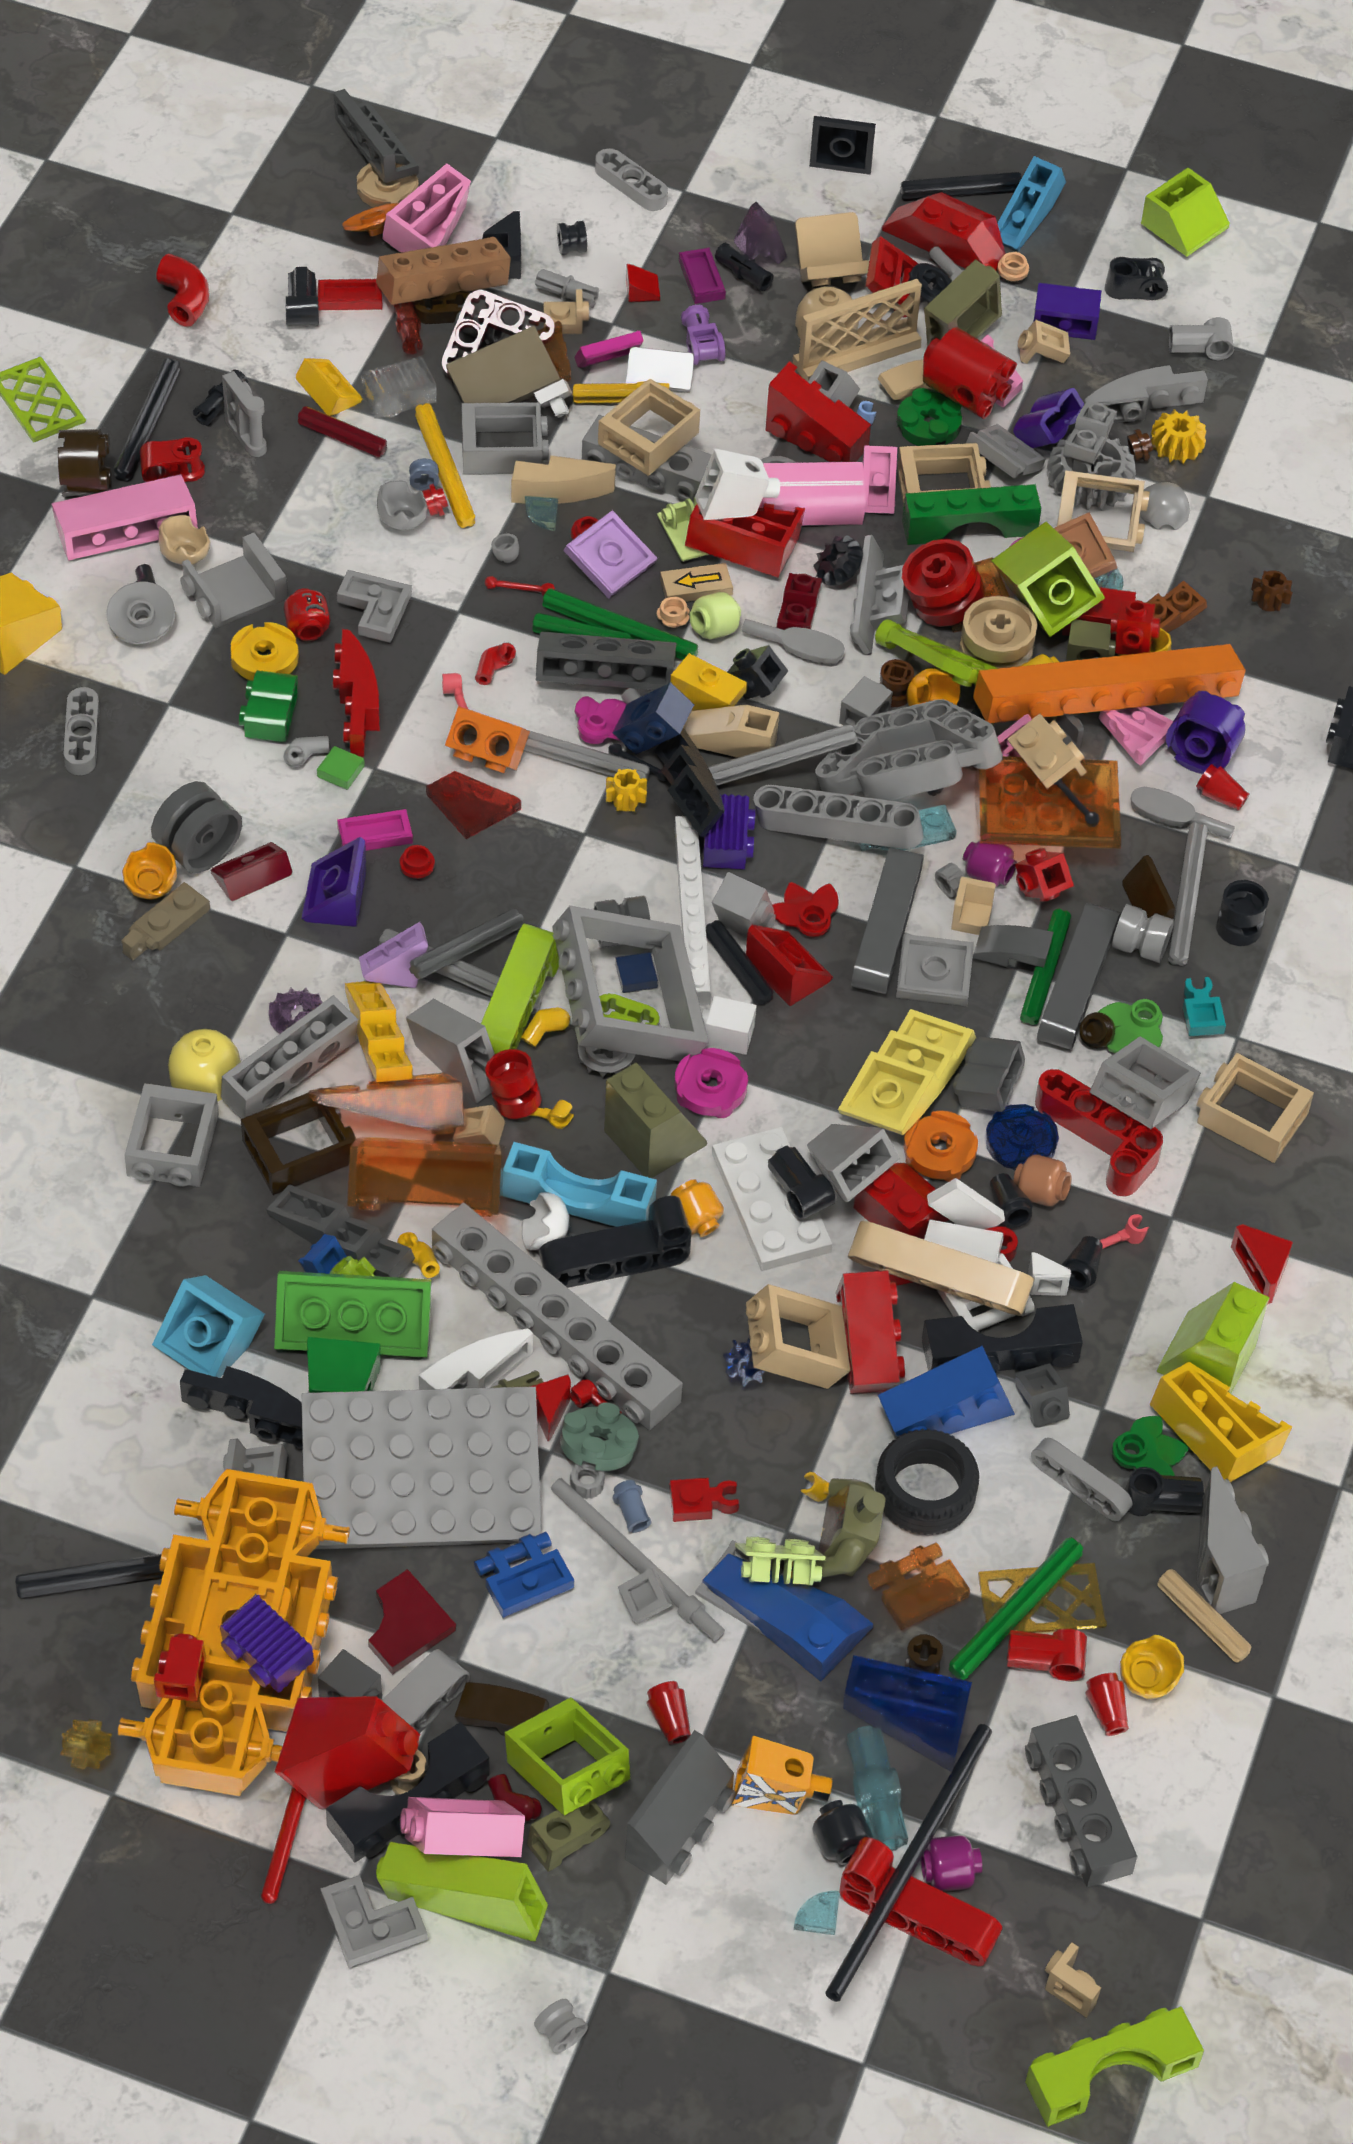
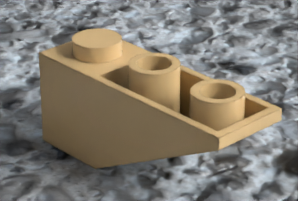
(733, 729)

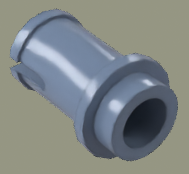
(628, 1497)

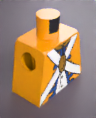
(777, 1778)

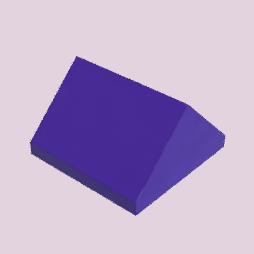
(336, 886)

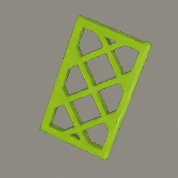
(54, 423)

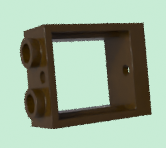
(284, 1117)

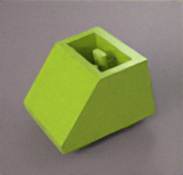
(1184, 212)

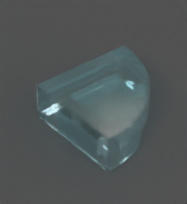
(542, 511)
(819, 1913)

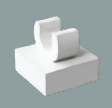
(554, 396)

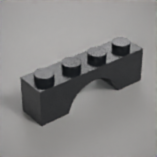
(1049, 1339)
(369, 1820)

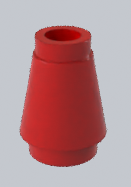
(1222, 787)
(1108, 1702)
(669, 1709)

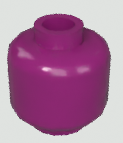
(989, 862)
(951, 1863)

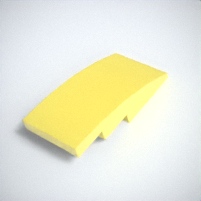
(907, 1072)

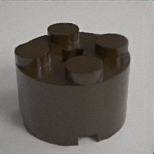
(83, 462)

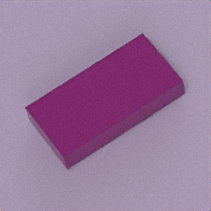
(702, 275)

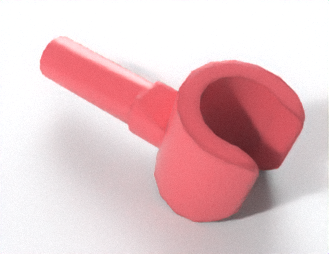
(453, 684)
(1129, 1233)

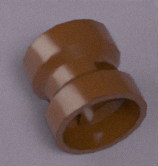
(896, 677)

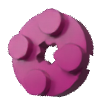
(709, 1100)

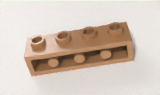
(443, 270)

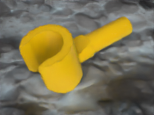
(558, 1116)

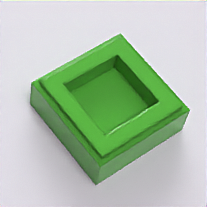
(340, 767)

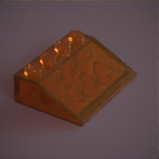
(1020, 810)

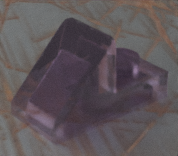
(759, 235)

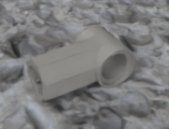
(1211, 338)

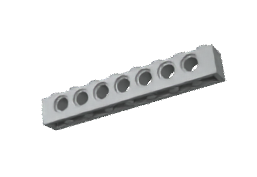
(549, 1297)

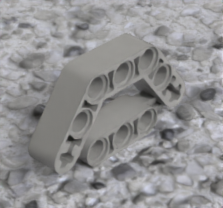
(910, 752)

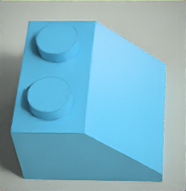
(207, 1326)

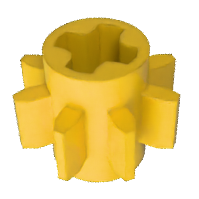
(626, 790)

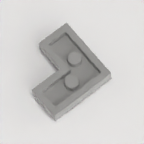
(381, 599)
(370, 1932)

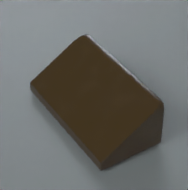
(1147, 889)

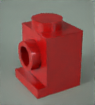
(181, 1668)

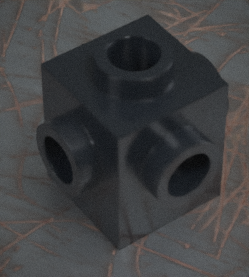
(760, 670)

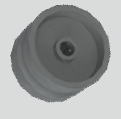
(196, 826)

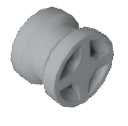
(560, 2025)

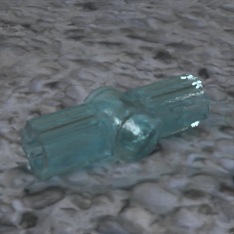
(877, 1786)

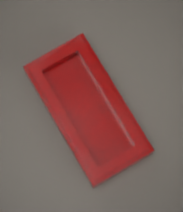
(349, 294)

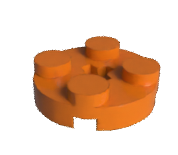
(939, 1163)

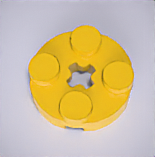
(272, 636)

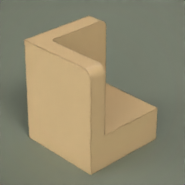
(973, 905)

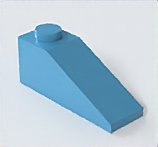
(1030, 202)

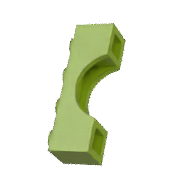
(1159, 2044)

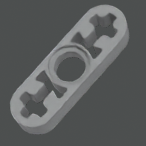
(646, 192)
(86, 742)
(1081, 1479)

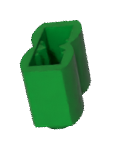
(269, 706)

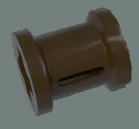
(924, 1647)

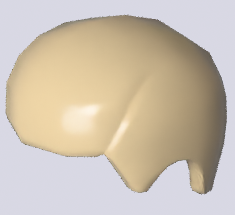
(182, 540)

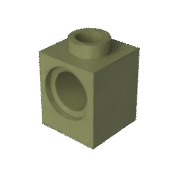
(1089, 641)

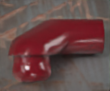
(502, 1791)

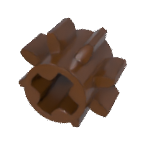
(1271, 590)

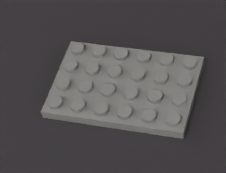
(424, 1465)

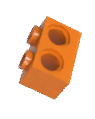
(488, 734)

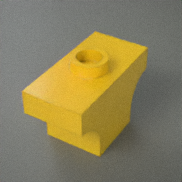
(707, 684)

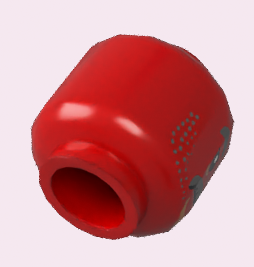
(307, 614)

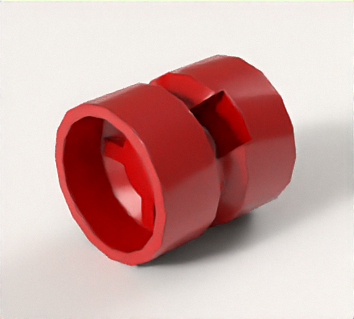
(513, 1083)

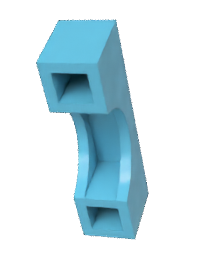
(610, 1201)

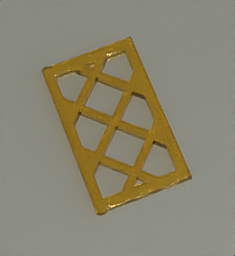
(1065, 1621)

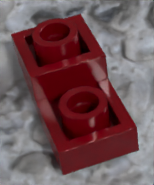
(799, 601)

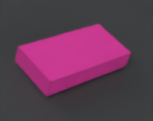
(607, 349)
(377, 830)

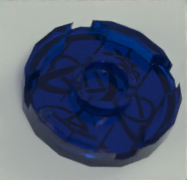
(1019, 1134)

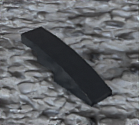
(690, 782)

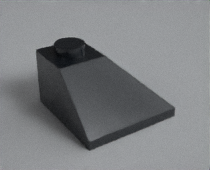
(842, 145)

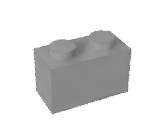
(742, 904)

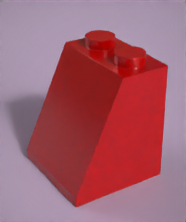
(344, 1746)

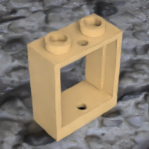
(634, 448)
(939, 460)
(1109, 483)
(1267, 1085)
(829, 1353)

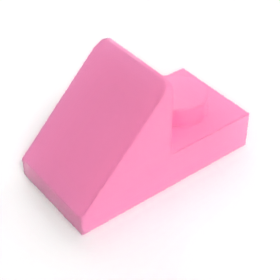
(880, 478)

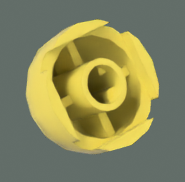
(202, 1060)

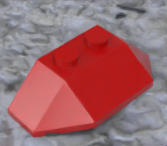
(951, 225)

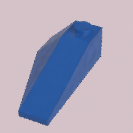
(796, 1617)

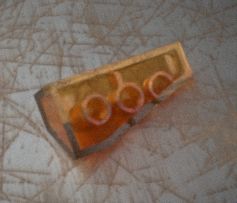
(424, 1101)

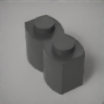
(989, 1073)

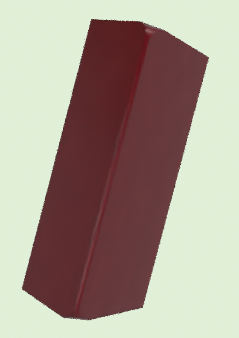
(252, 871)

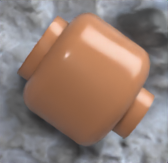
(1043, 1180)

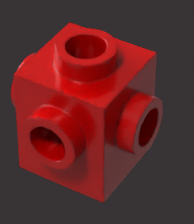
(1135, 627)
(1043, 874)

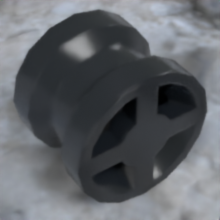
(572, 237)

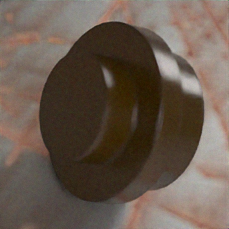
(1097, 1030)

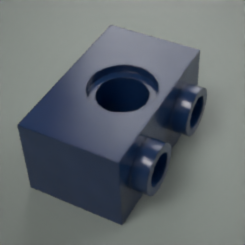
(653, 718)

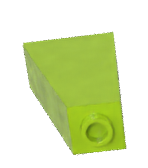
(466, 1888)

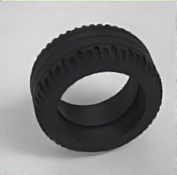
(934, 1449)

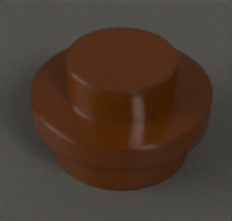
(1139, 445)

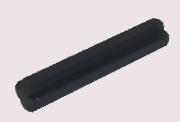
(739, 962)

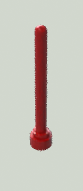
(283, 1847)

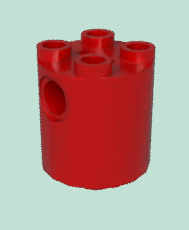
(967, 371)

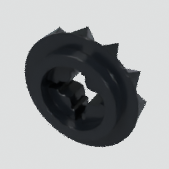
(926, 274)
(846, 565)

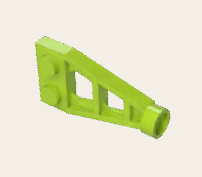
(962, 666)

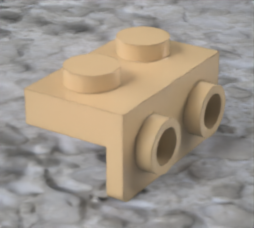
(1045, 752)

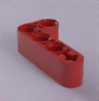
(1103, 1127)
(921, 1908)

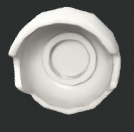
(547, 1223)

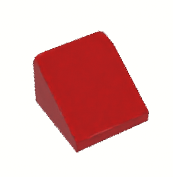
(641, 284)

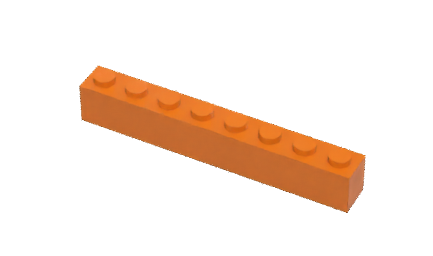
(1107, 683)

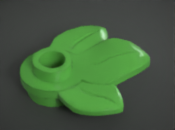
(1130, 1024)

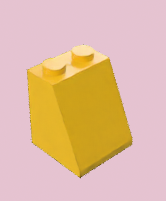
(25, 620)

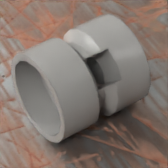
(1142, 933)

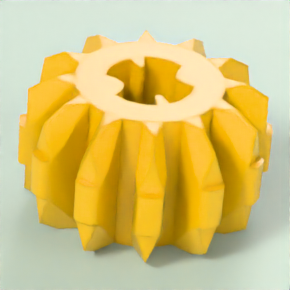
(1178, 436)

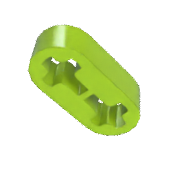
(628, 1009)

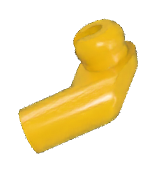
(545, 1021)
(423, 1254)

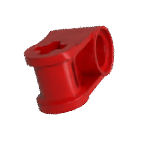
(170, 459)

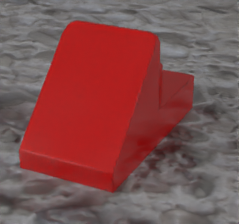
(551, 1403)

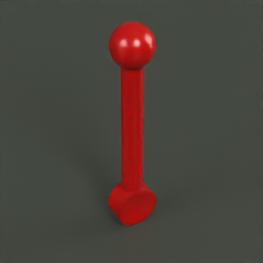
(491, 583)

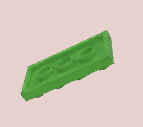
(353, 1309)

